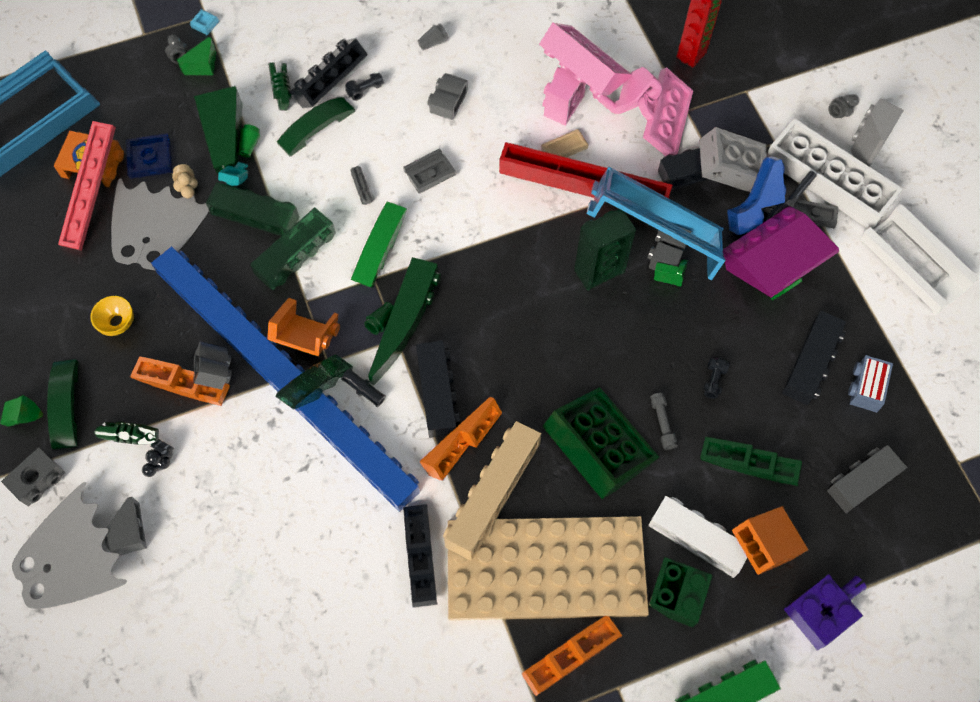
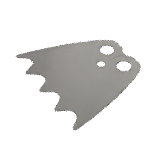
(157, 216)
(75, 555)

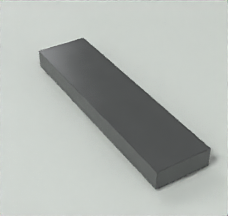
(819, 213)

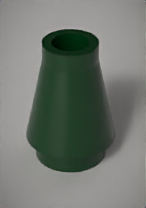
(377, 320)

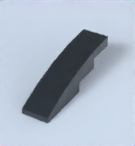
(420, 556)

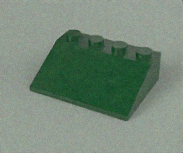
(600, 441)

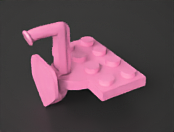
(661, 102)

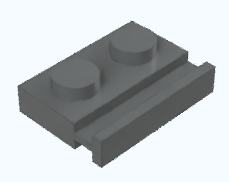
(429, 171)

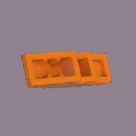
(176, 380)
(571, 655)

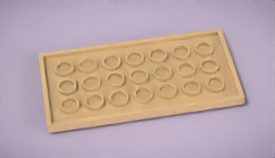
(551, 571)

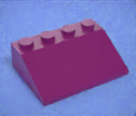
(779, 251)

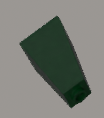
(221, 123)

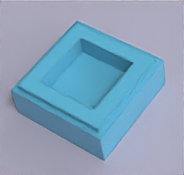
(204, 22)

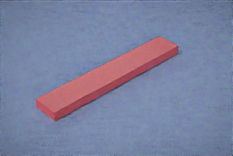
(87, 185)

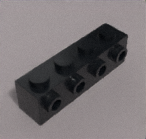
(328, 73)

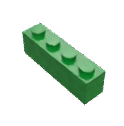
(747, 686)

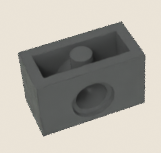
(20, 479)

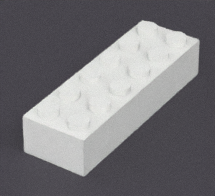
(840, 176)

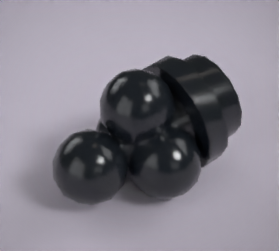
(157, 458)

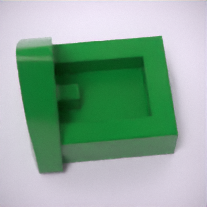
(670, 274)
(20, 411)

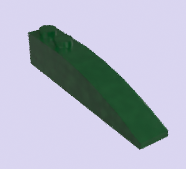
(405, 315)

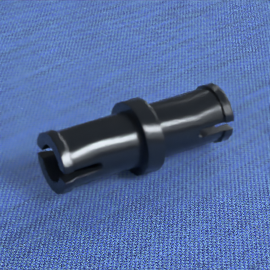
(363, 387)

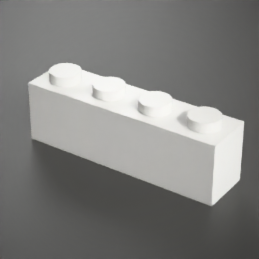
(699, 536)

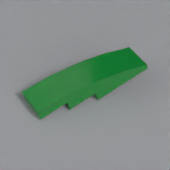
(378, 244)

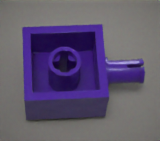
(838, 608)

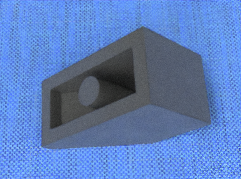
(126, 529)

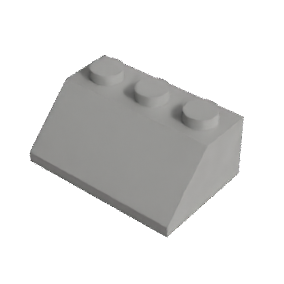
(874, 130)

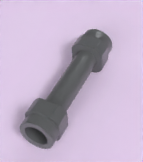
(668, 439)

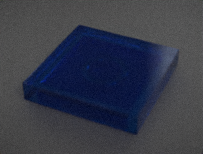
(148, 156)

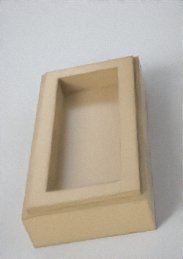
(566, 144)

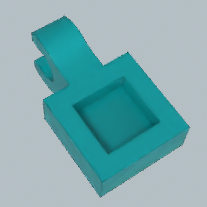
(234, 175)

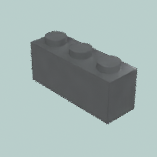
(865, 478)

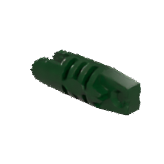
(280, 85)
(127, 433)

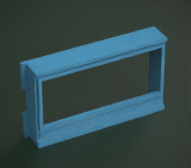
(50, 125)
(661, 214)

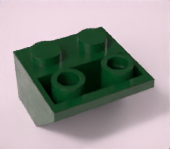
(680, 592)

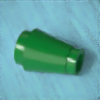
(248, 139)

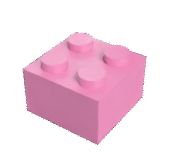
(562, 96)

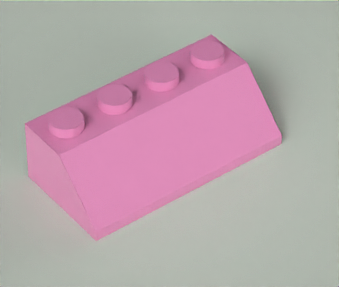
(584, 59)

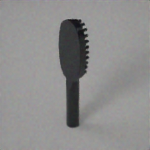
(794, 196)

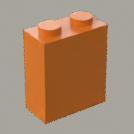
(769, 540)

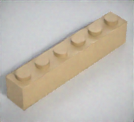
(492, 491)

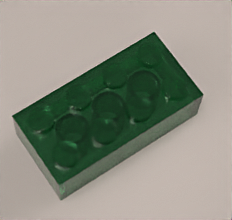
(604, 248)

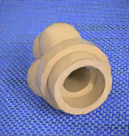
(184, 180)

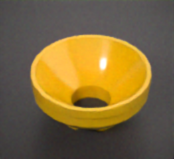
(109, 308)

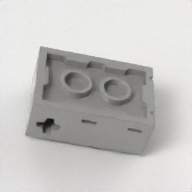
(731, 158)

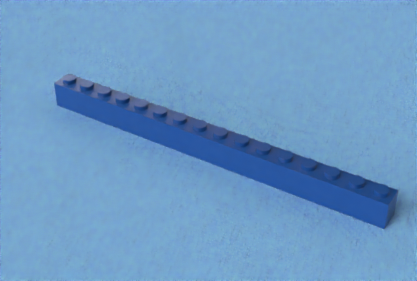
(278, 371)

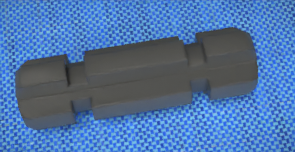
(361, 185)

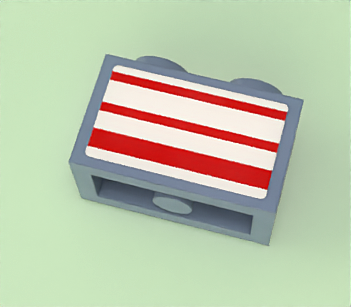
(870, 383)

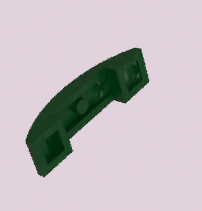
(312, 122)
(61, 404)

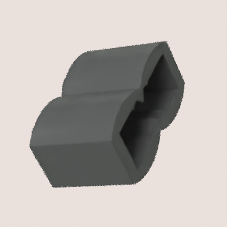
(448, 96)
(211, 365)

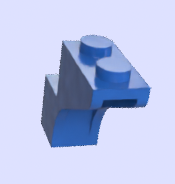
(766, 191)

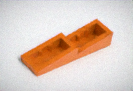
(469, 432)

